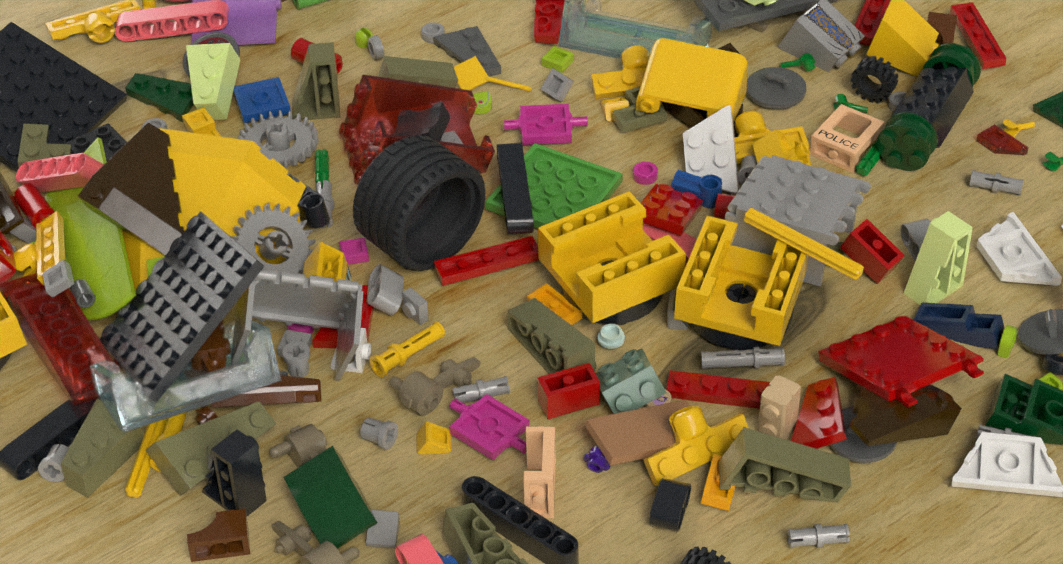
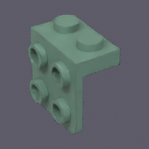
(629, 382)

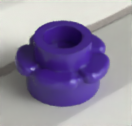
(596, 460)

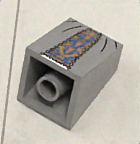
(824, 35)

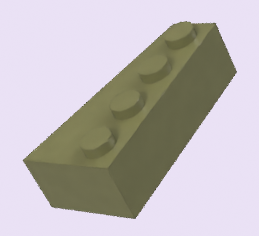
(549, 337)
(186, 454)
(783, 467)
(474, 538)

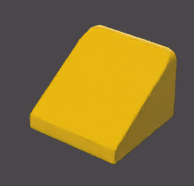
(610, 105)
(433, 439)

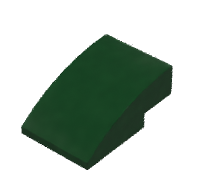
(1028, 409)
(330, 498)

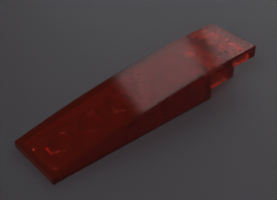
(57, 334)

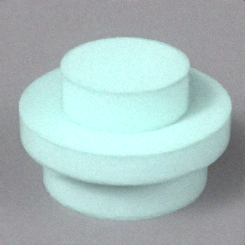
(611, 336)

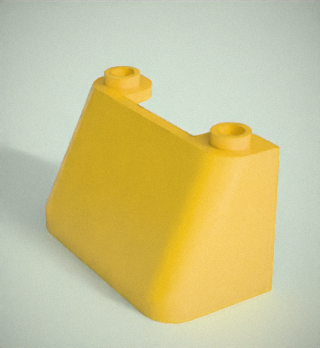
(692, 78)

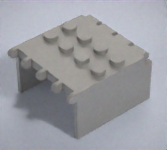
(802, 199)
(303, 301)

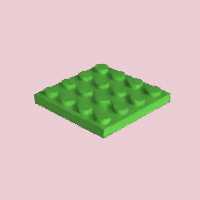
(560, 185)

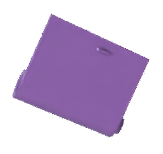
(249, 21)

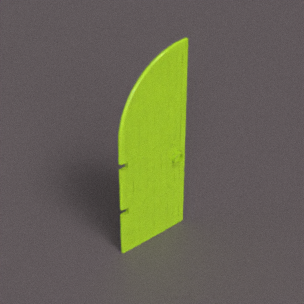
(94, 248)

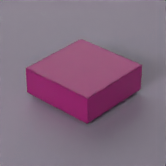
(355, 250)

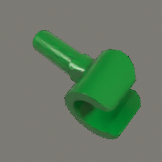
(806, 60)
(841, 99)
(1054, 161)

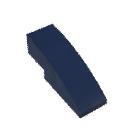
(962, 324)

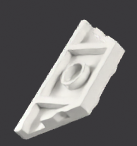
(711, 149)
(1016, 254)
(1009, 465)

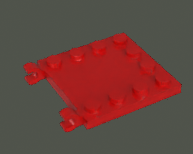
(899, 359)

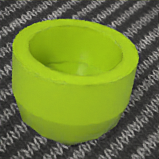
(362, 36)

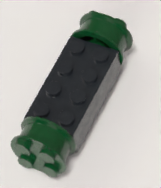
(929, 107)

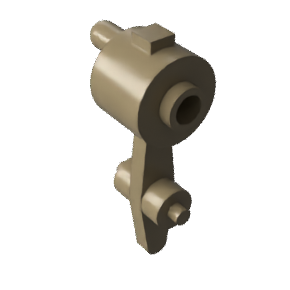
(425, 393)
(301, 444)
(297, 539)

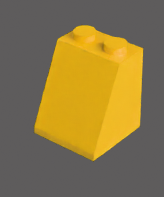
(904, 38)

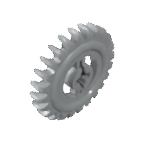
(279, 134)
(288, 229)

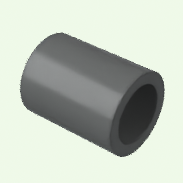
(82, 293)

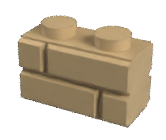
(779, 407)

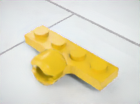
(96, 22)
(616, 83)
(752, 127)
(47, 249)
(693, 443)

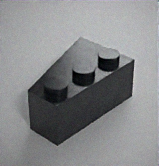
(236, 474)

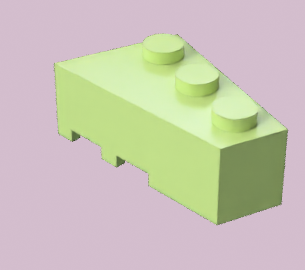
(213, 77)
(941, 260)

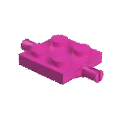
(545, 124)
(489, 426)

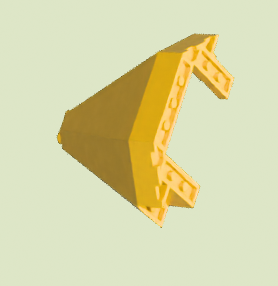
(223, 182)

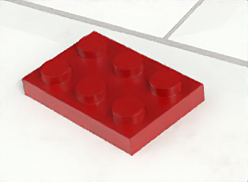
(670, 208)

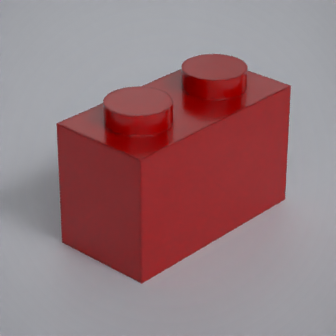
(872, 250)
(568, 390)

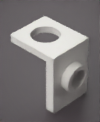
(360, 356)

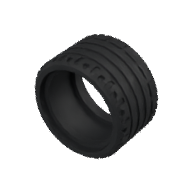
(419, 202)

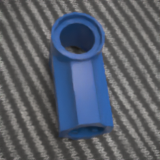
(703, 187)

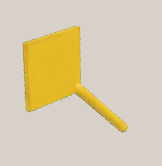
(471, 75)

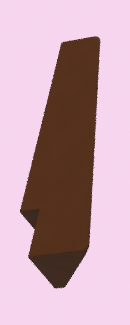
(286, 391)

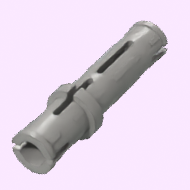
(739, 358)

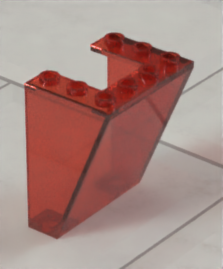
(375, 113)

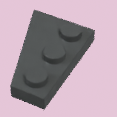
(467, 44)

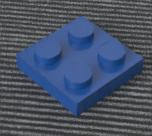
(261, 98)

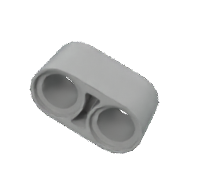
(913, 235)
(385, 289)

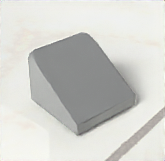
(25, 231)
(671, 322)
(385, 531)

